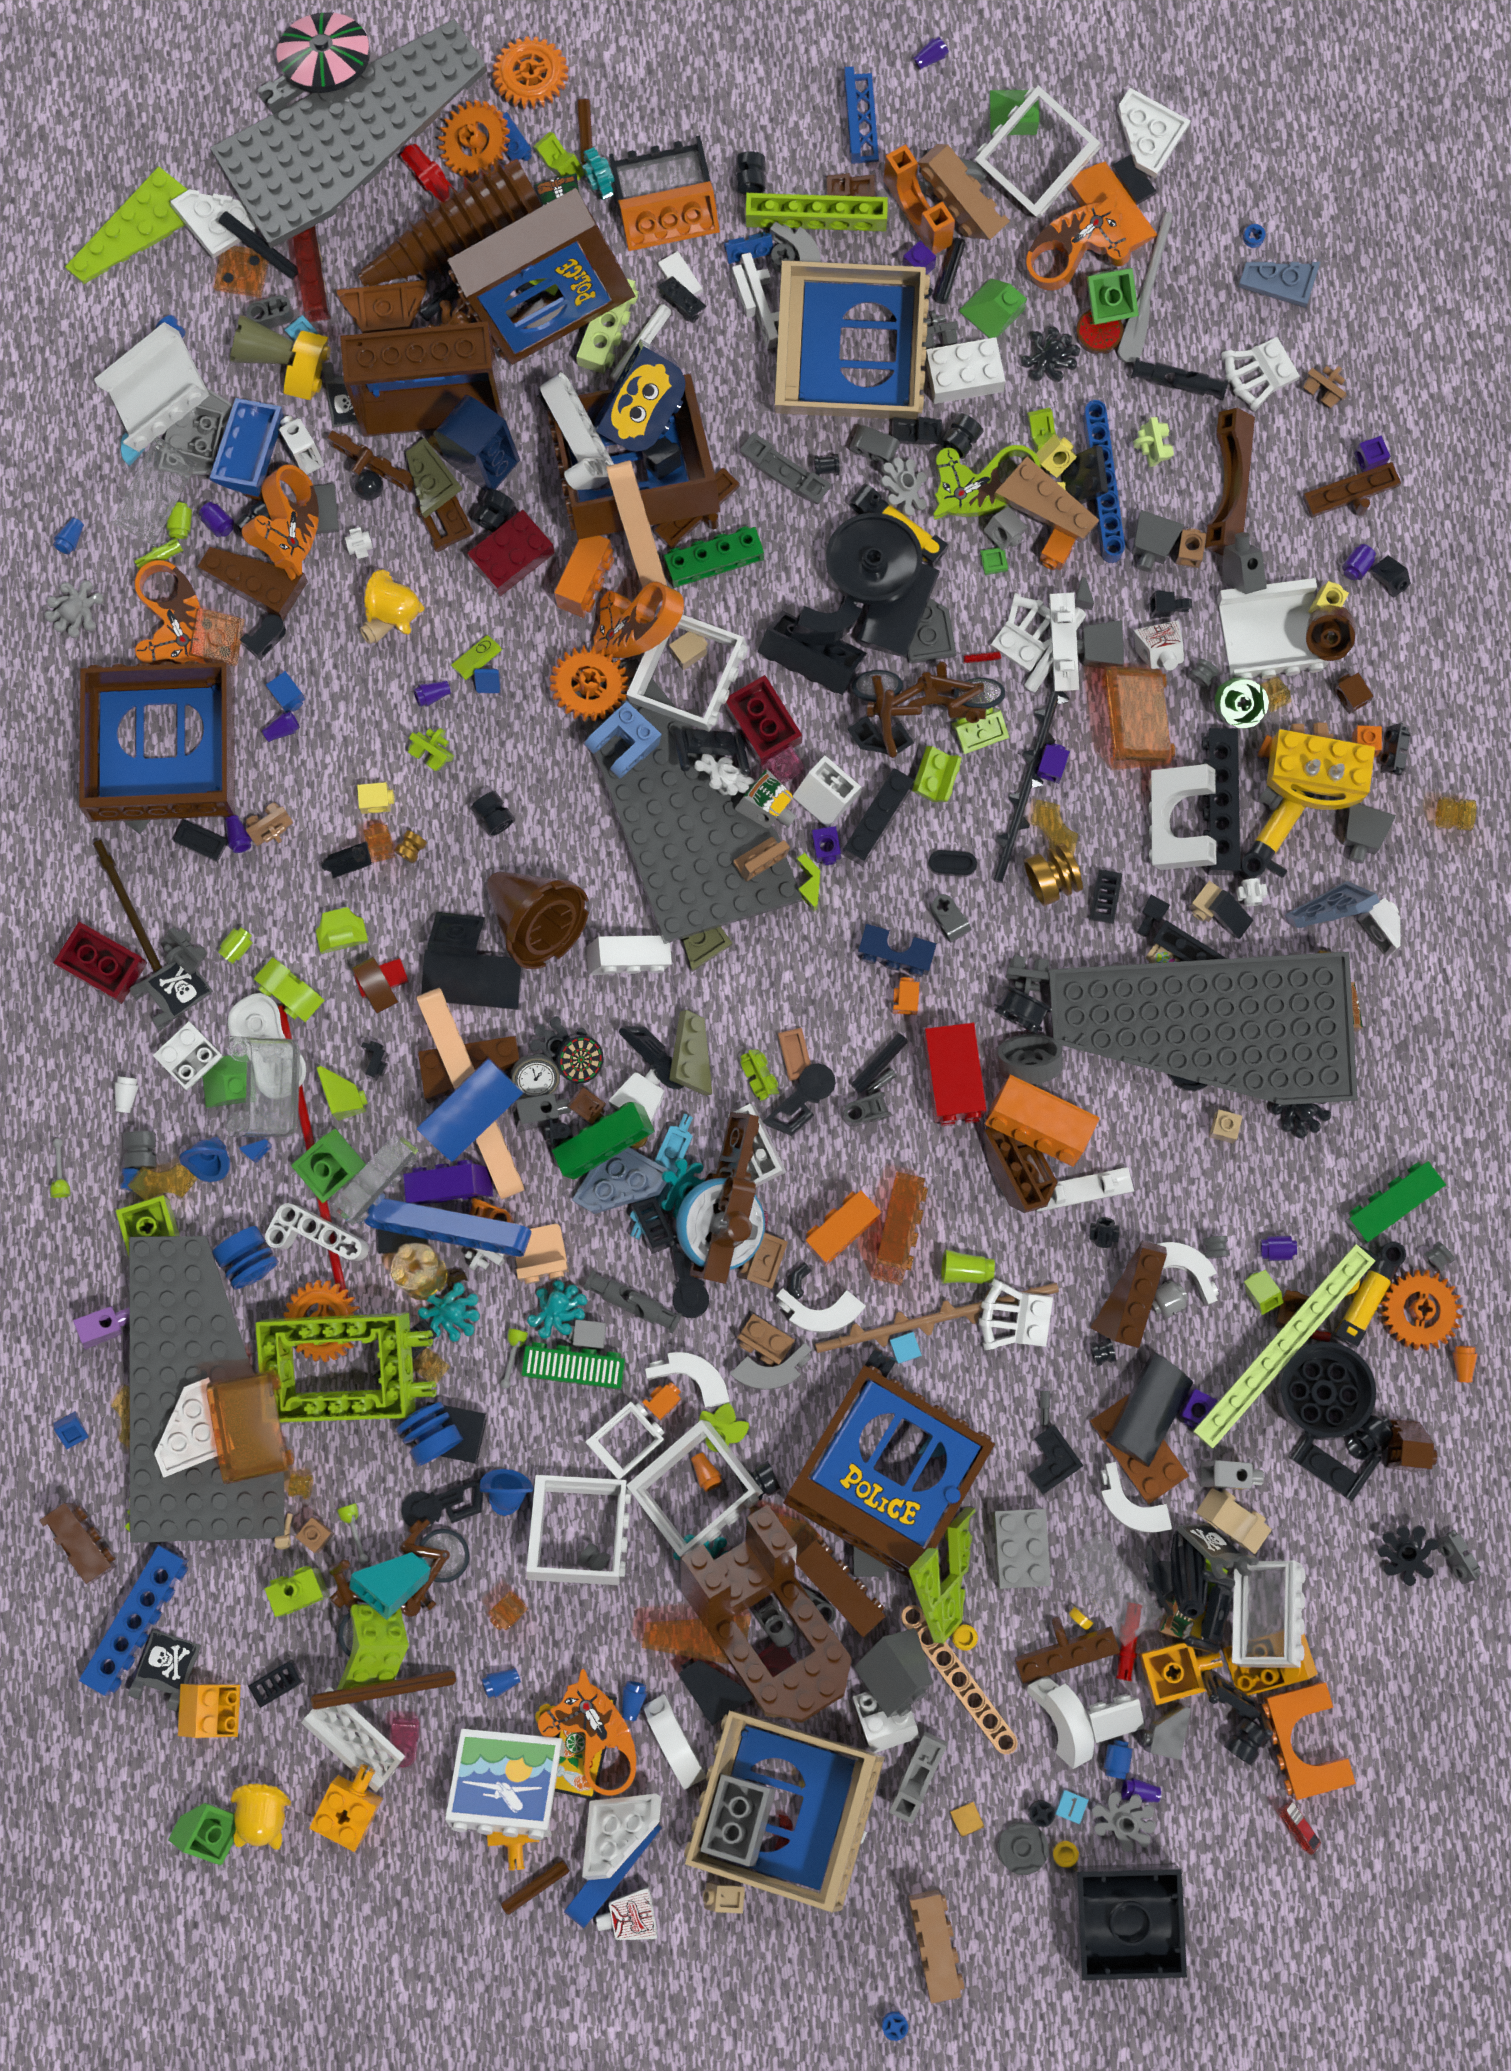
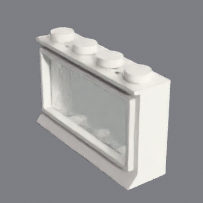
(1268, 1615)

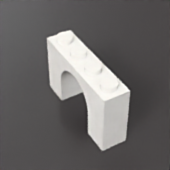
(1167, 789)

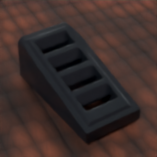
(1107, 875)
(662, 1244)
(294, 1673)

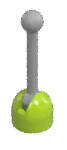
(59, 1188)
(516, 1339)
(349, 1515)

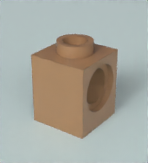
(1188, 557)
(315, 1535)

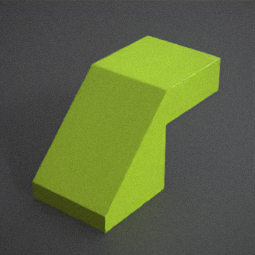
(556, 158)
(1041, 427)
(810, 889)

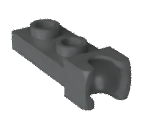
(278, 93)

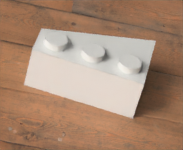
(627, 955)
(765, 1160)

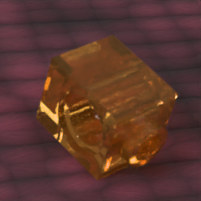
(379, 842)
(507, 1611)

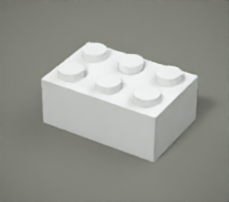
(965, 370)

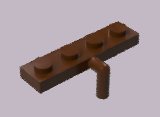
(365, 458)
(1352, 491)
(673, 532)
(1066, 1653)

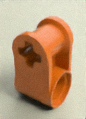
(486, 1210)

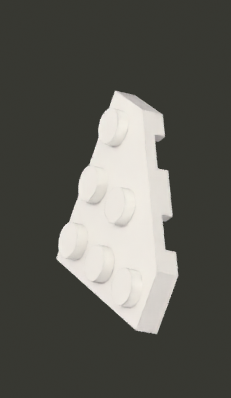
(1150, 131)
(202, 214)
(189, 1432)
(616, 1830)

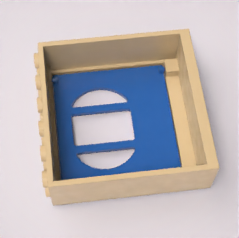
(822, 384)
(824, 1798)

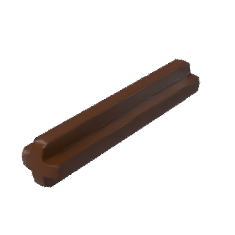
(585, 127)
(535, 1887)

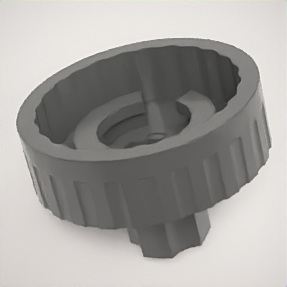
(1031, 1058)

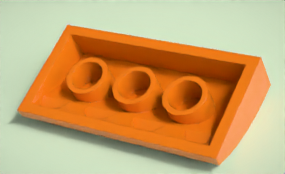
(1099, 183)
(669, 216)

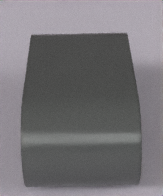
(274, 305)
(874, 444)

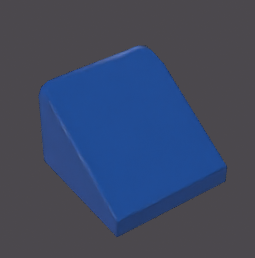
(487, 680)
(256, 1150)
(70, 1430)

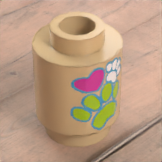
(1161, 955)

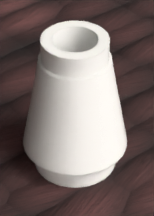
(125, 1093)

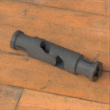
(637, 1303)

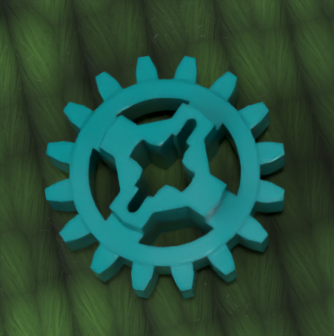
(598, 173)

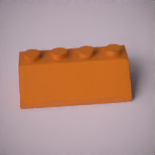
(1041, 1120)

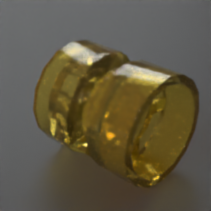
(1457, 814)

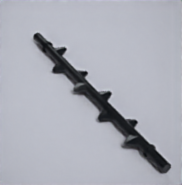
(1030, 781)

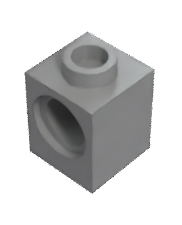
(1005, 529)
(588, 1334)

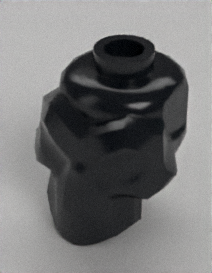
(1371, 1438)

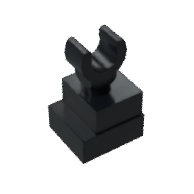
(1164, 604)
(1154, 911)

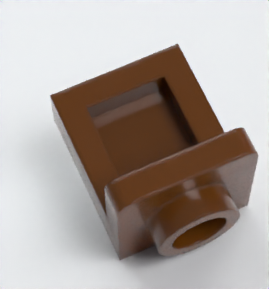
(1291, 1303)

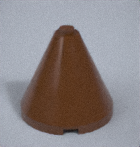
(537, 916)

